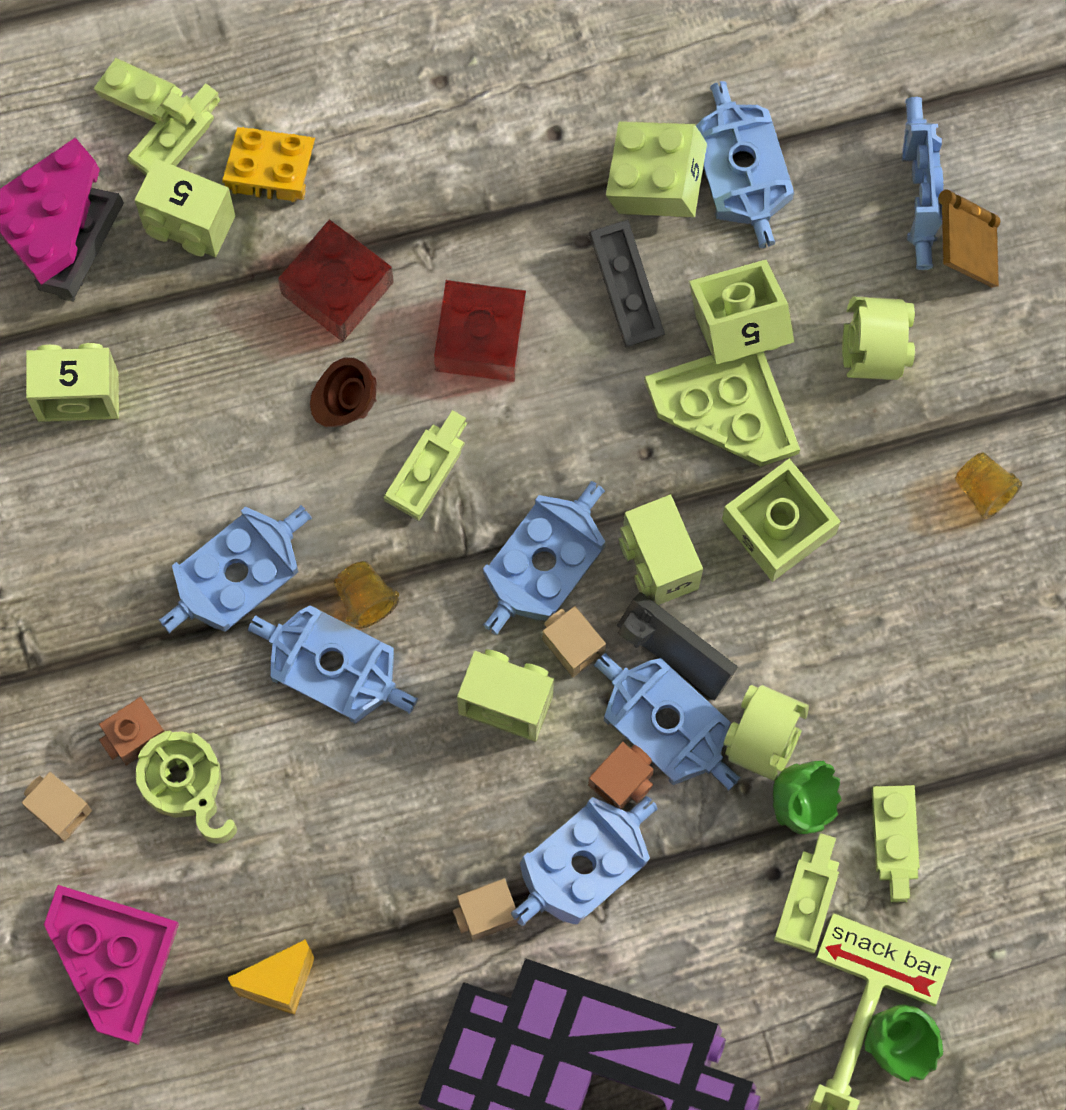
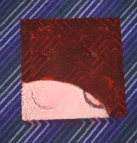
(336, 280)
(480, 330)

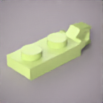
(143, 93)
(173, 139)
(427, 467)
(896, 838)
(809, 897)

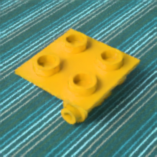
(268, 162)

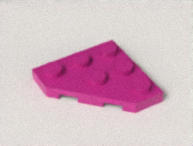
(47, 209)
(111, 958)

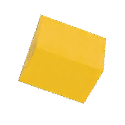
(277, 979)

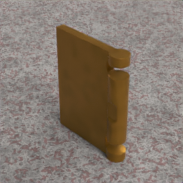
(969, 238)

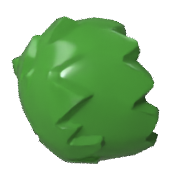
(806, 796)
(904, 1042)

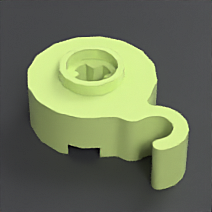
(194, 794)

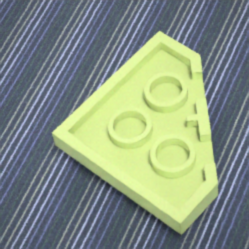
(727, 406)

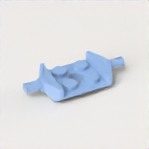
(923, 148)
(749, 192)
(551, 527)
(249, 540)
(353, 689)
(680, 751)
(602, 835)

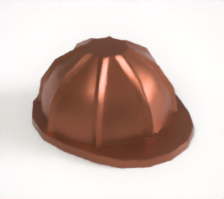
(343, 393)

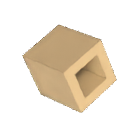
(572, 640)
(55, 805)
(485, 910)

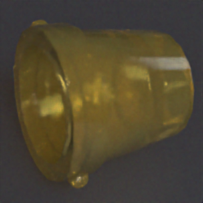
(987, 484)
(365, 595)

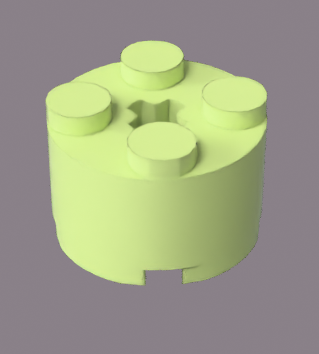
(878, 338)
(766, 731)

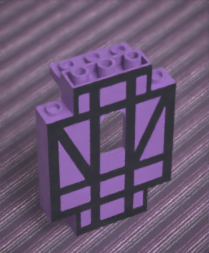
(560, 1032)

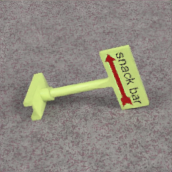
(883, 964)

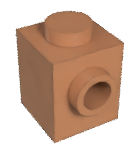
(129, 731)
(623, 776)

